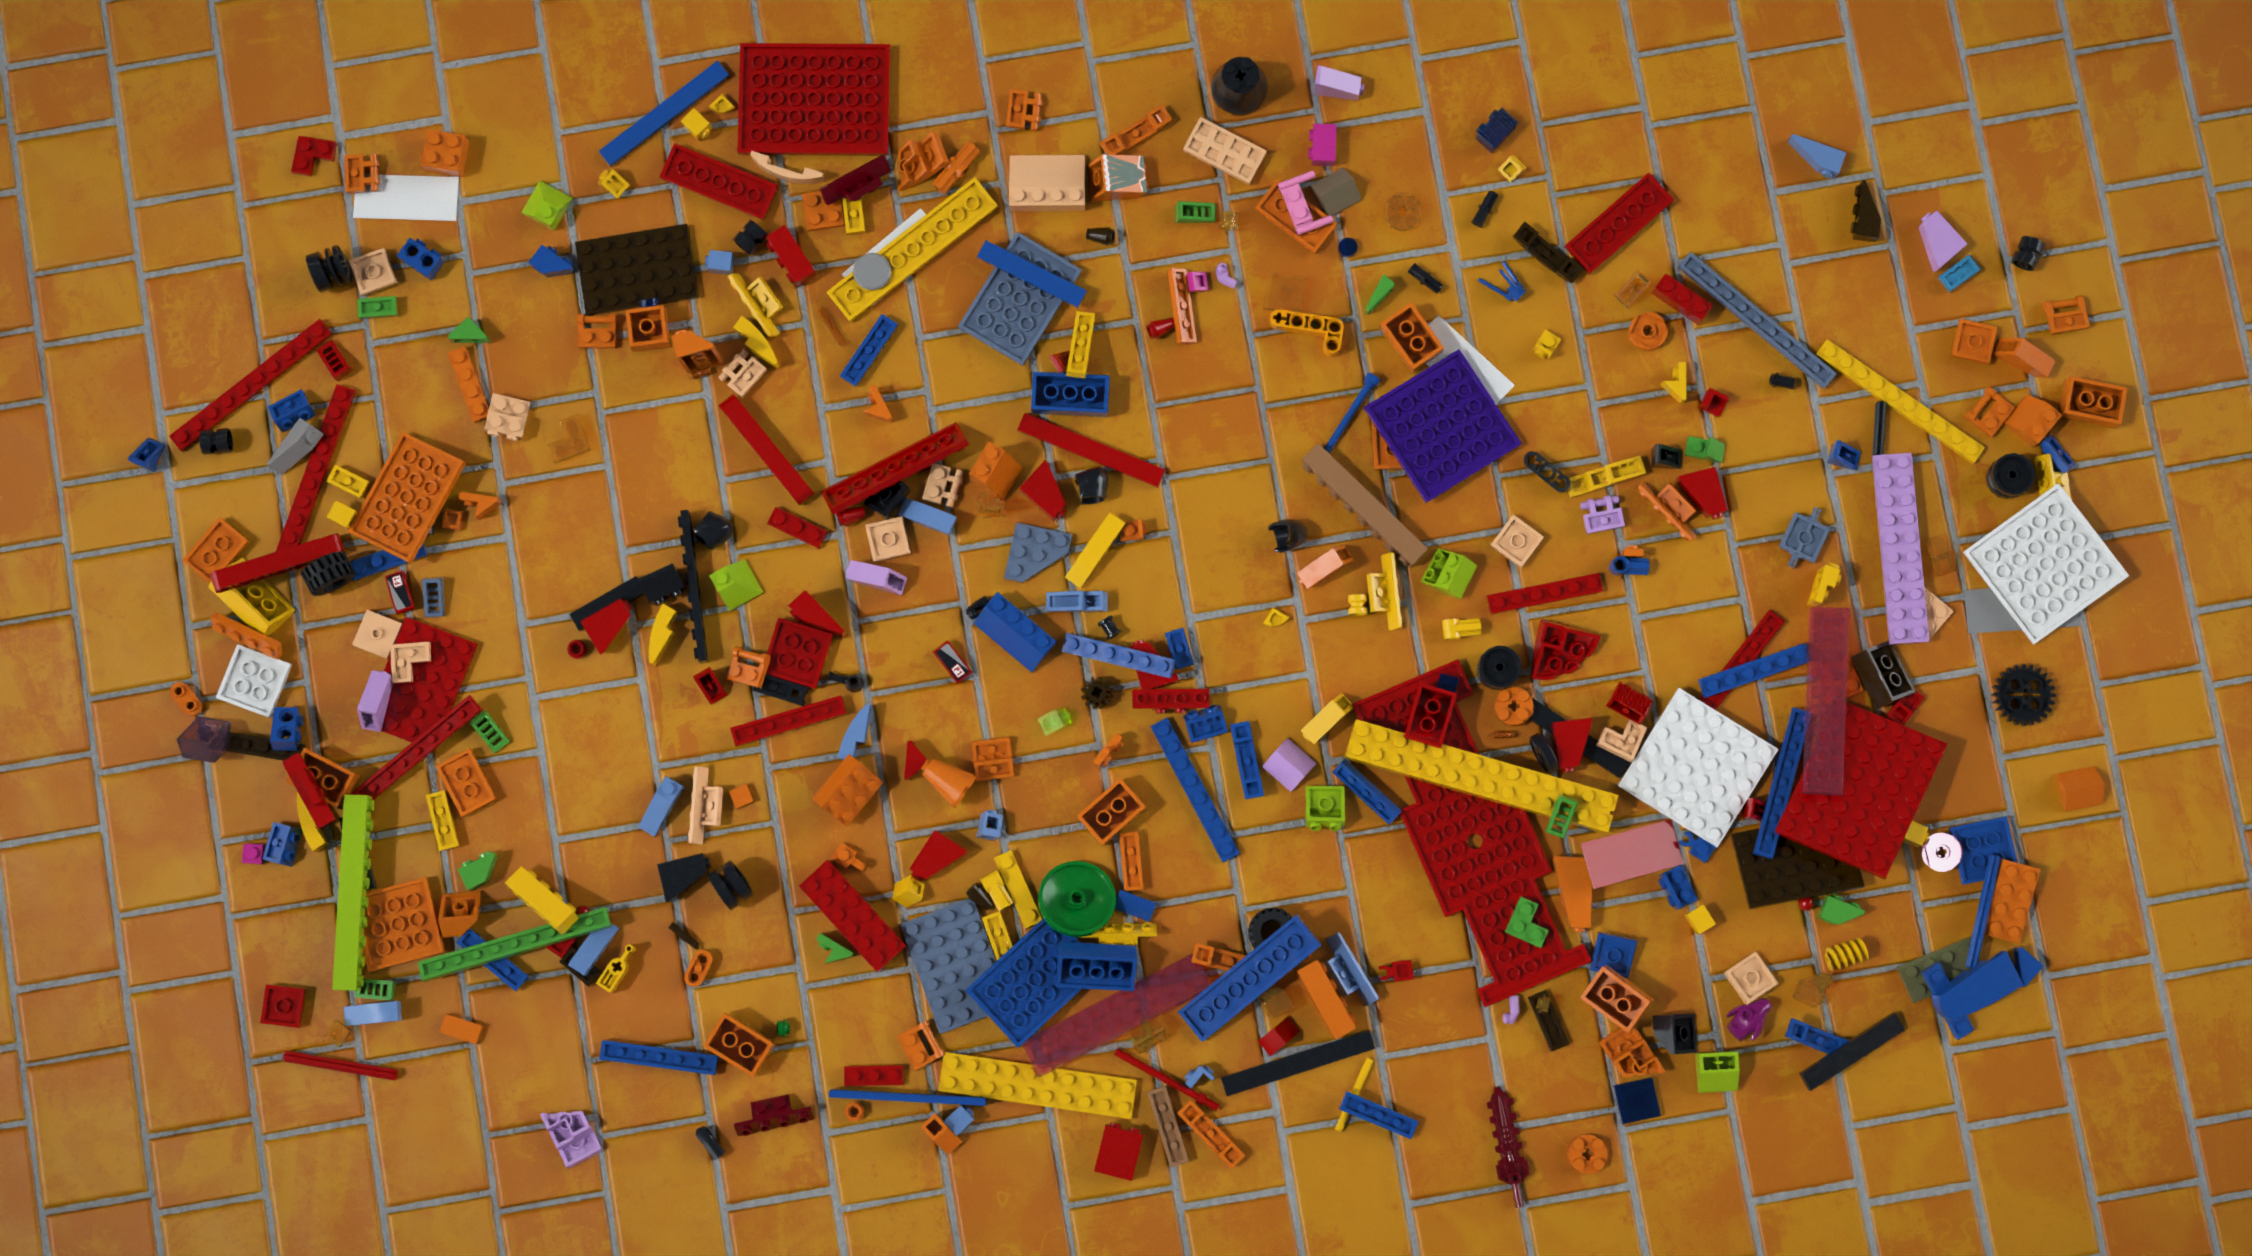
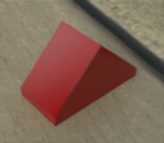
(710, 685)
(914, 761)
(1753, 809)
(1279, 1036)

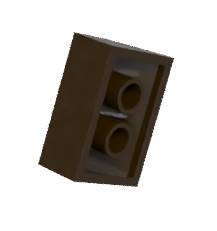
(1882, 674)

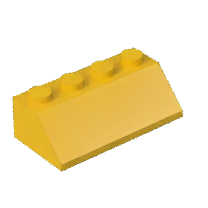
(257, 605)

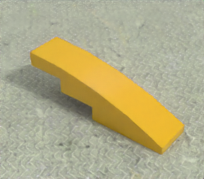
(1606, 476)
(1095, 550)

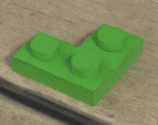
(1521, 926)

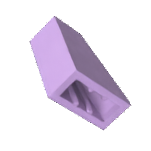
(1337, 84)
(1939, 239)
(876, 577)
(375, 701)

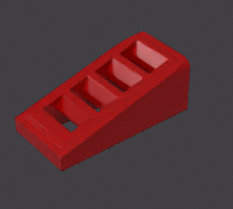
(1060, 361)
(343, 371)

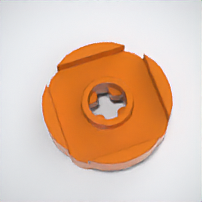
(1645, 320)
(1509, 696)
(1594, 1145)

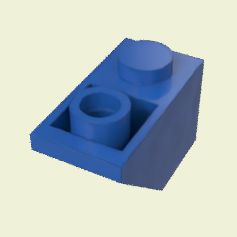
(550, 264)

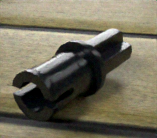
(1484, 209)
(1425, 278)

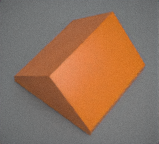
(2080, 788)

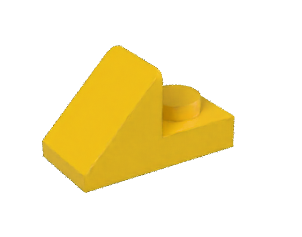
(1677, 388)

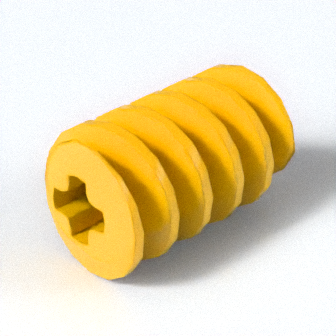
(1845, 952)

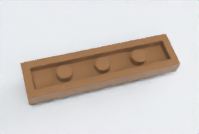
(1168, 1126)

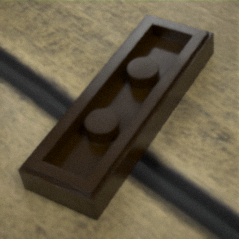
(1549, 1023)

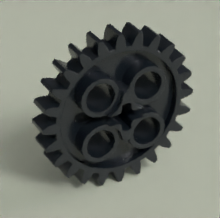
(2024, 712)

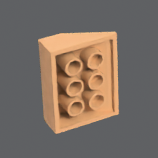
(1047, 183)

